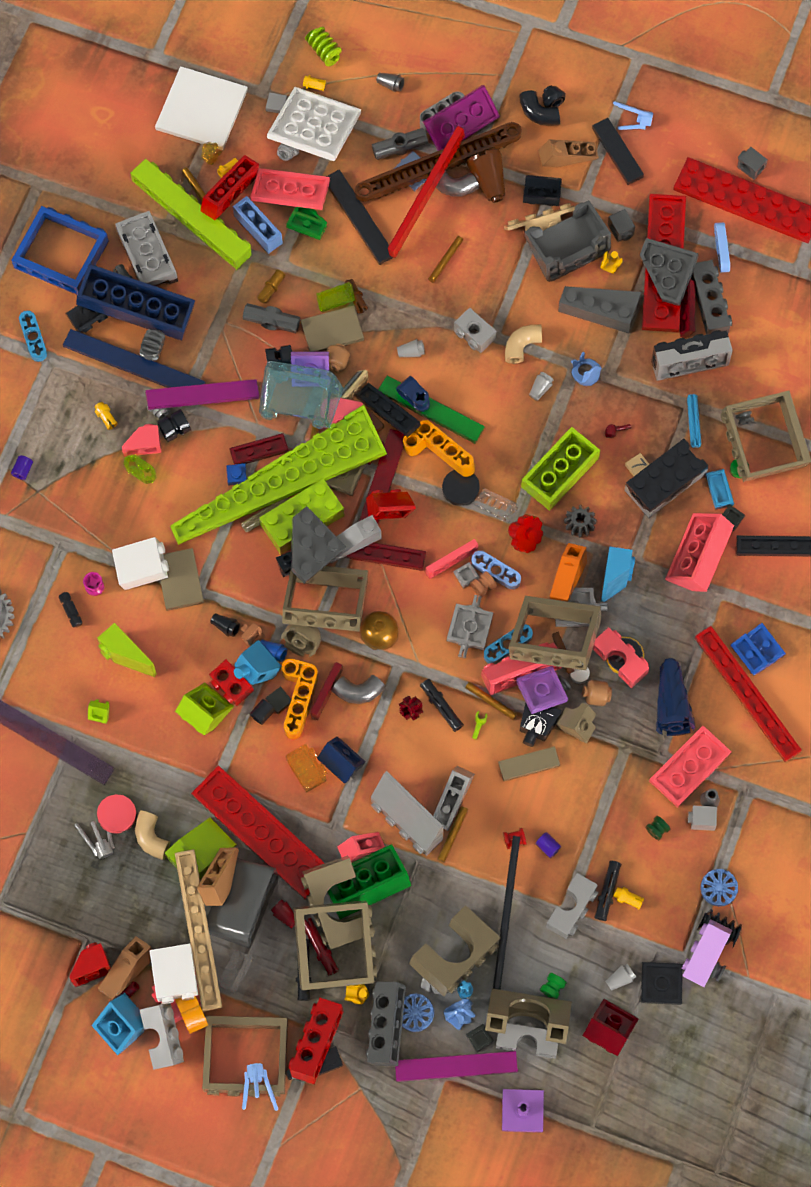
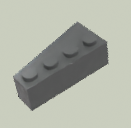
(601, 306)

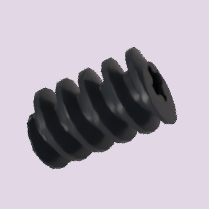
(735, 931)

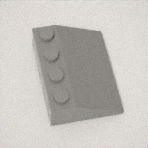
(407, 815)

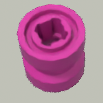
(90, 581)

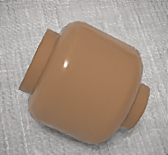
(337, 357)
(597, 693)

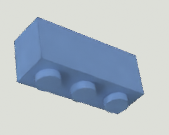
(257, 224)

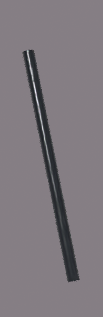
(506, 912)

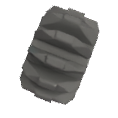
(152, 344)
(586, 526)

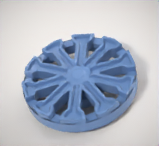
(719, 887)
(416, 1012)

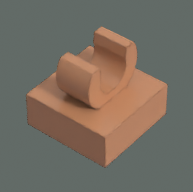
(251, 634)

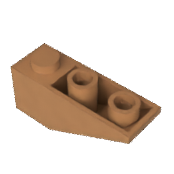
(564, 152)
(126, 968)

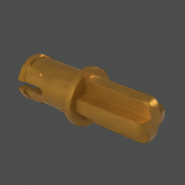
(271, 286)

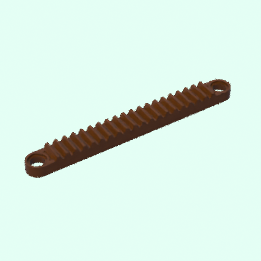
(422, 167)

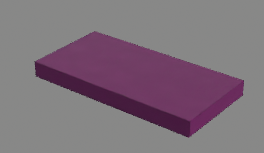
(469, 112)

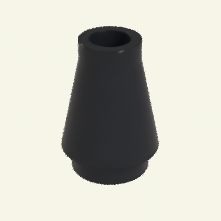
(225, 624)

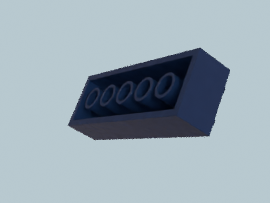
(135, 302)

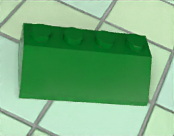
(376, 879)

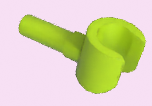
(479, 722)

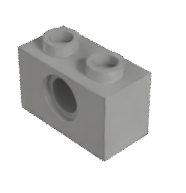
(472, 321)

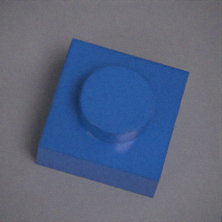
(236, 474)

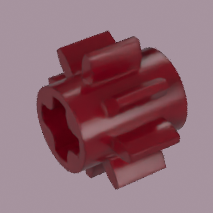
(411, 708)

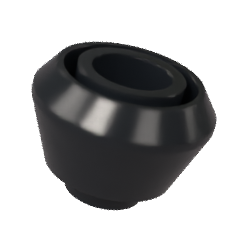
(553, 96)

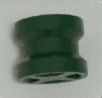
(657, 828)

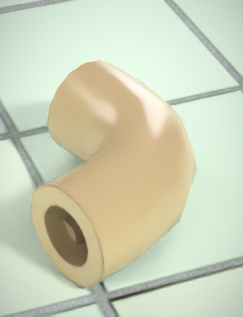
(519, 339)
(147, 838)

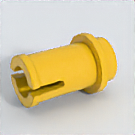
(314, 83)
(225, 168)

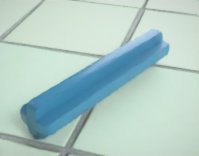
(694, 423)

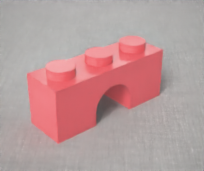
(610, 644)

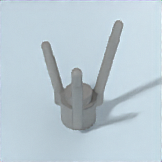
(103, 848)

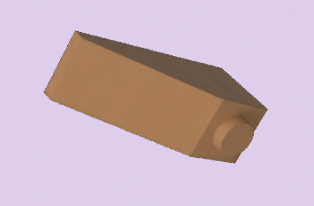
(218, 878)

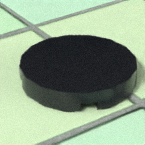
(460, 489)

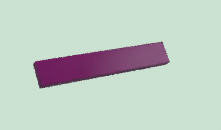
(202, 394)
(456, 1066)

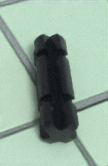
(70, 609)

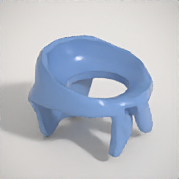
(589, 377)
(459, 1013)

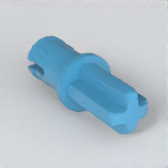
(465, 990)

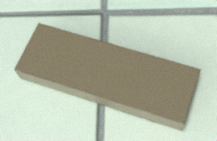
(529, 763)

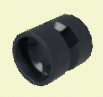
(284, 353)
(174, 425)

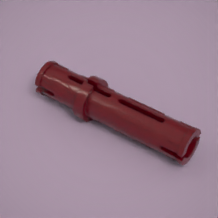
(322, 951)

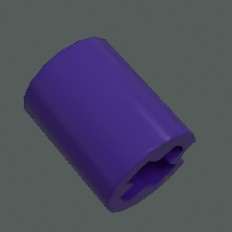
(22, 467)
(548, 845)

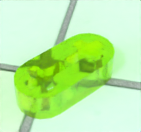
(137, 472)

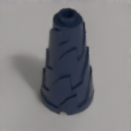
(673, 707)

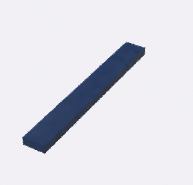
(128, 361)

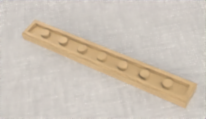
(198, 931)

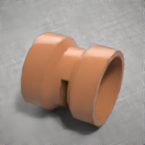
(482, 585)

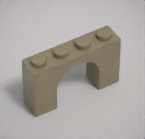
(319, 881)
(446, 975)
(550, 1011)

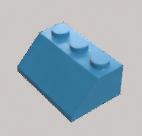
(618, 571)

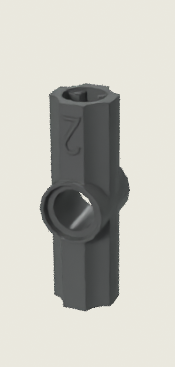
(389, 146)
(271, 318)

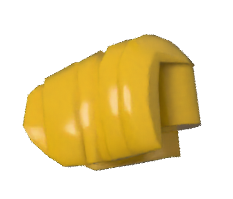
(611, 262)
(356, 994)

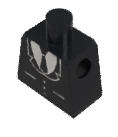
(538, 724)

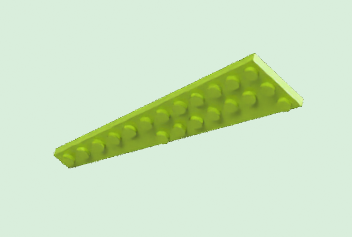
(325, 456)

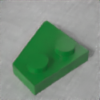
(307, 222)

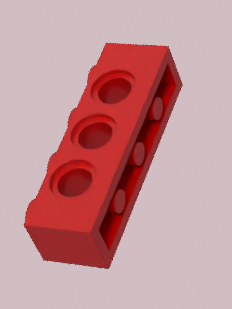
(229, 187)
(309, 1070)

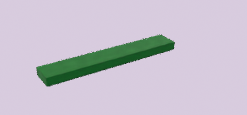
(437, 413)

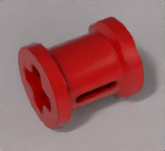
(508, 836)

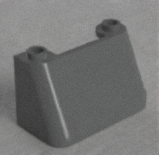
(570, 242)
(241, 909)

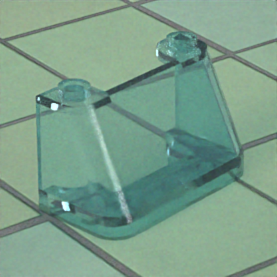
(299, 393)

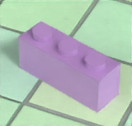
(706, 952)

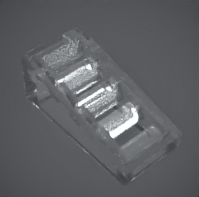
(506, 511)

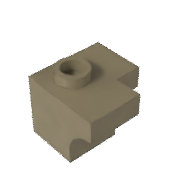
(578, 722)

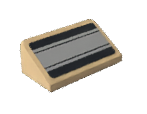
(354, 384)

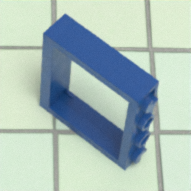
(46, 274)

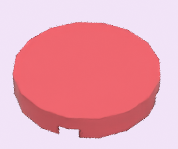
(116, 813)

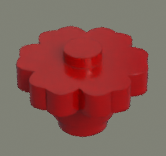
(526, 533)

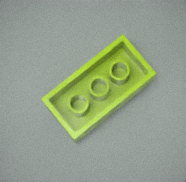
(560, 468)
(317, 498)

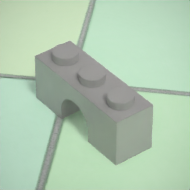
(564, 921)
(162, 1020)
(515, 1033)

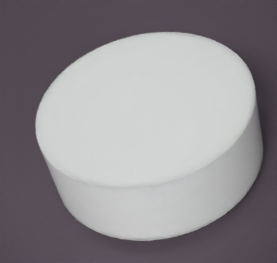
(580, 676)

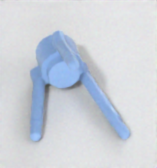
(643, 117)
(255, 1074)

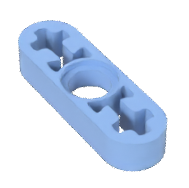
(722, 247)
(494, 562)

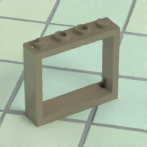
(793, 426)
(330, 577)
(557, 610)
(366, 912)
(244, 1022)

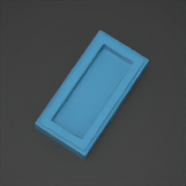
(719, 489)

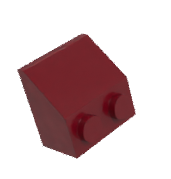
(610, 1027)

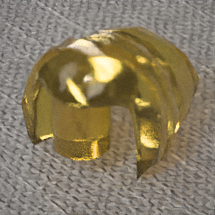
(209, 154)

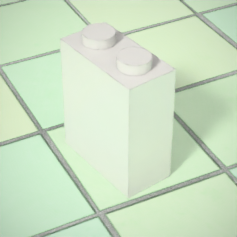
(140, 563)
(174, 973)

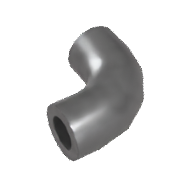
(457, 186)
(358, 693)

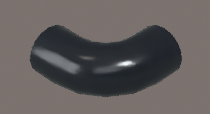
(536, 112)

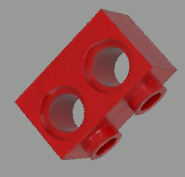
(230, 683)

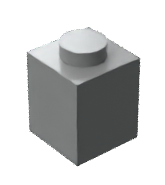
(703, 818)

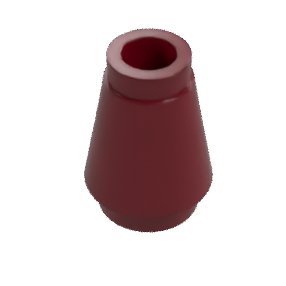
(284, 913)

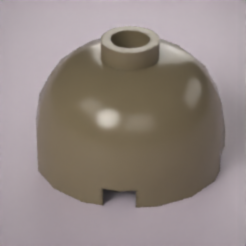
(302, 639)

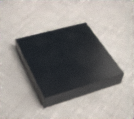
(661, 983)

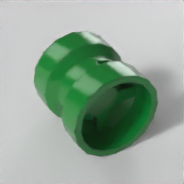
(552, 987)

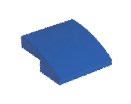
(758, 649)

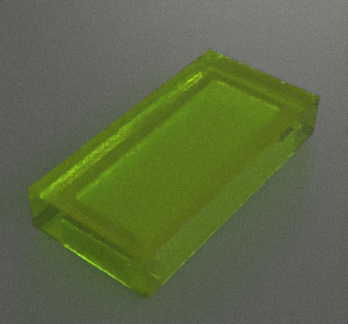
(335, 297)

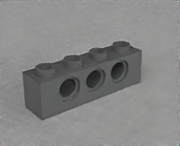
(707, 271)
(391, 1033)

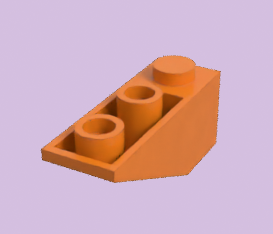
(569, 572)

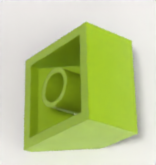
(203, 708)

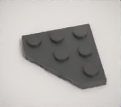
(668, 268)
(312, 545)

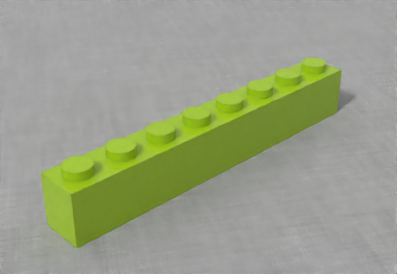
(187, 211)

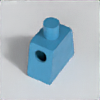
(256, 664)

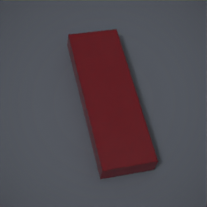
(687, 311)
(259, 449)
(326, 691)

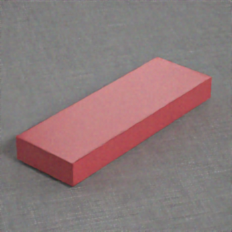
(451, 559)

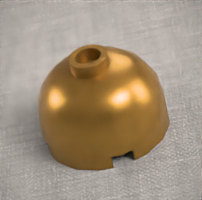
(379, 630)

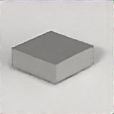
(275, 102)
(466, 574)

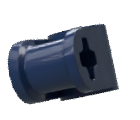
(412, 392)

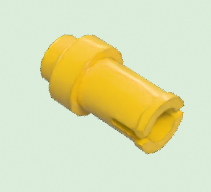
(103, 411)
(623, 895)

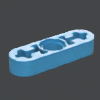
(31, 343)
(493, 647)

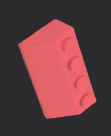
(700, 551)
(504, 674)

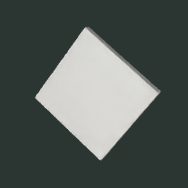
(201, 107)
(314, 123)

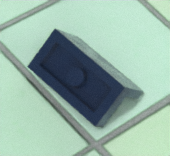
(340, 759)

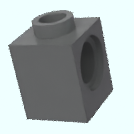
(751, 162)
(621, 225)

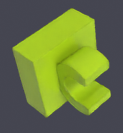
(98, 711)

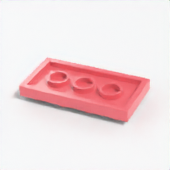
(290, 189)
(690, 766)

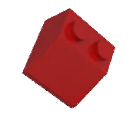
(389, 505)
(90, 965)

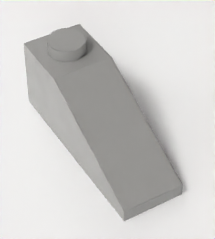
(359, 536)
(453, 796)

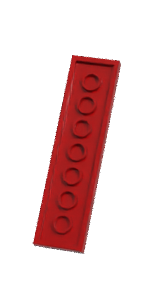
(745, 199)
(666, 226)
(257, 828)

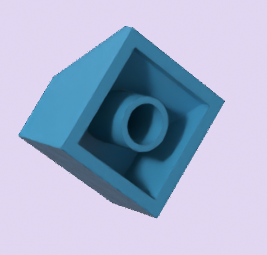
(119, 1023)

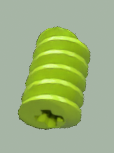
(324, 46)

